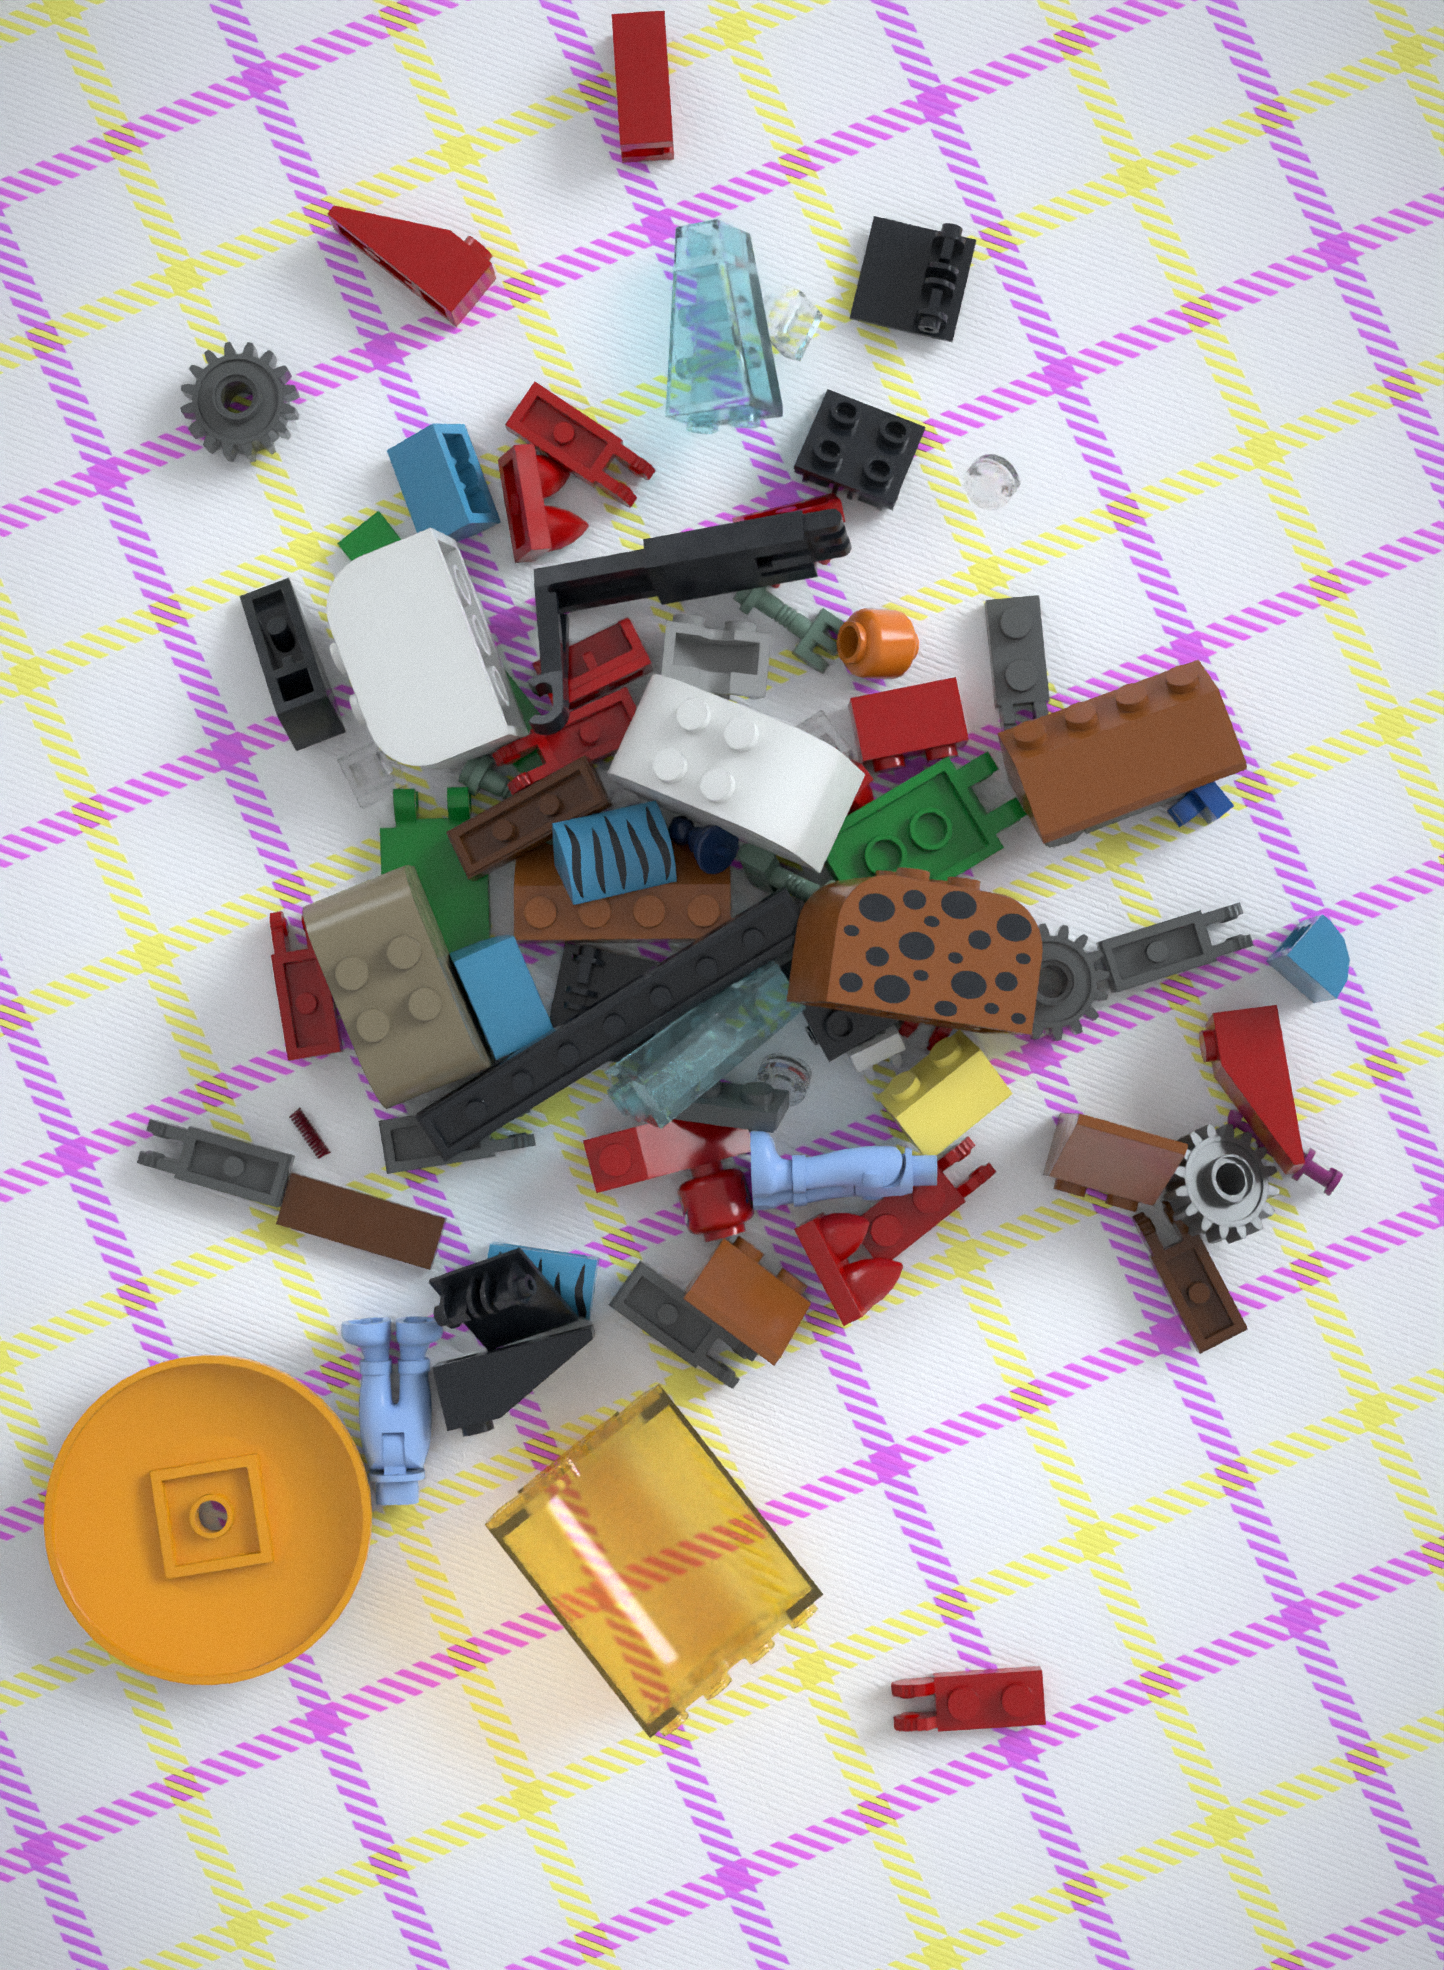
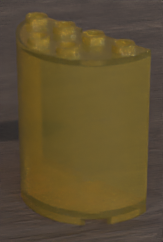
(654, 1560)

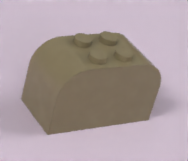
(396, 986)

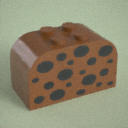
(919, 953)

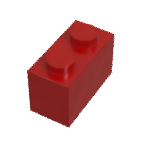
(908, 724)

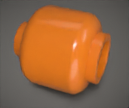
(877, 643)

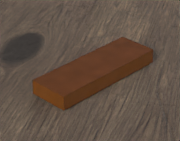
(527, 818)
(361, 1220)

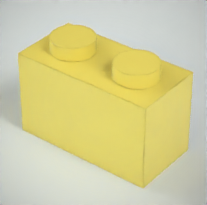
(944, 1094)

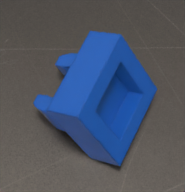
(1205, 800)

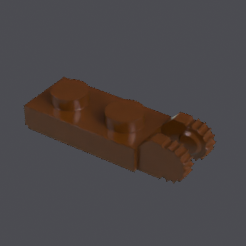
(1192, 1283)

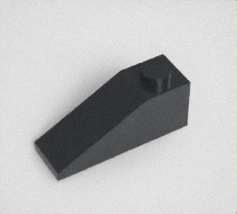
(292, 665)
(493, 1381)

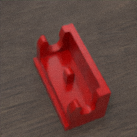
(604, 663)

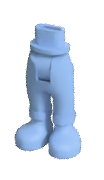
(850, 1172)
(393, 1434)

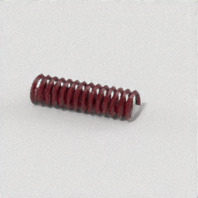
(315, 1138)

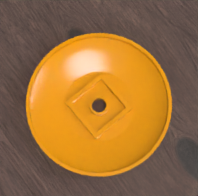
(131, 1536)

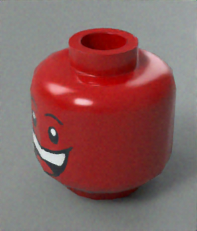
(715, 1201)

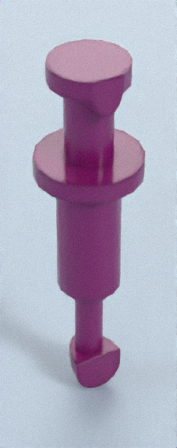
(1326, 1178)

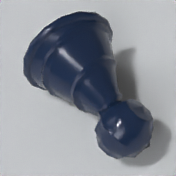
(711, 844)

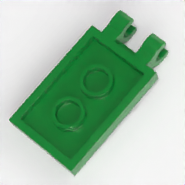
(924, 825)
(456, 902)

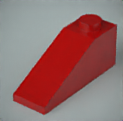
(423, 258)
(1254, 1073)
(653, 1152)

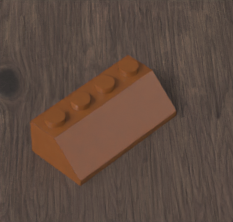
(1121, 751)
(656, 914)

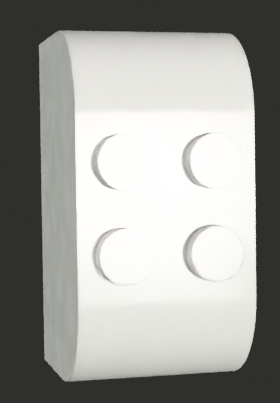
(421, 655)
(736, 771)

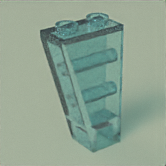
(719, 333)
(701, 1047)

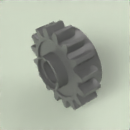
(221, 382)
(1078, 984)
(1243, 1179)

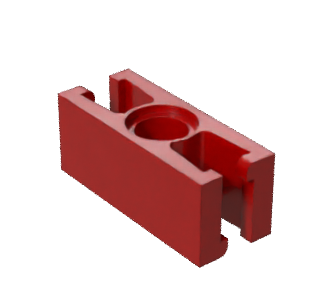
(642, 86)

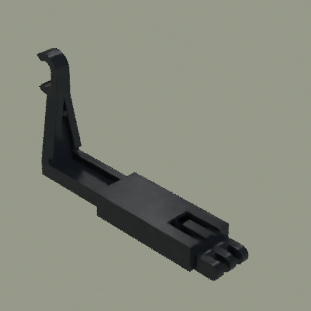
(675, 570)

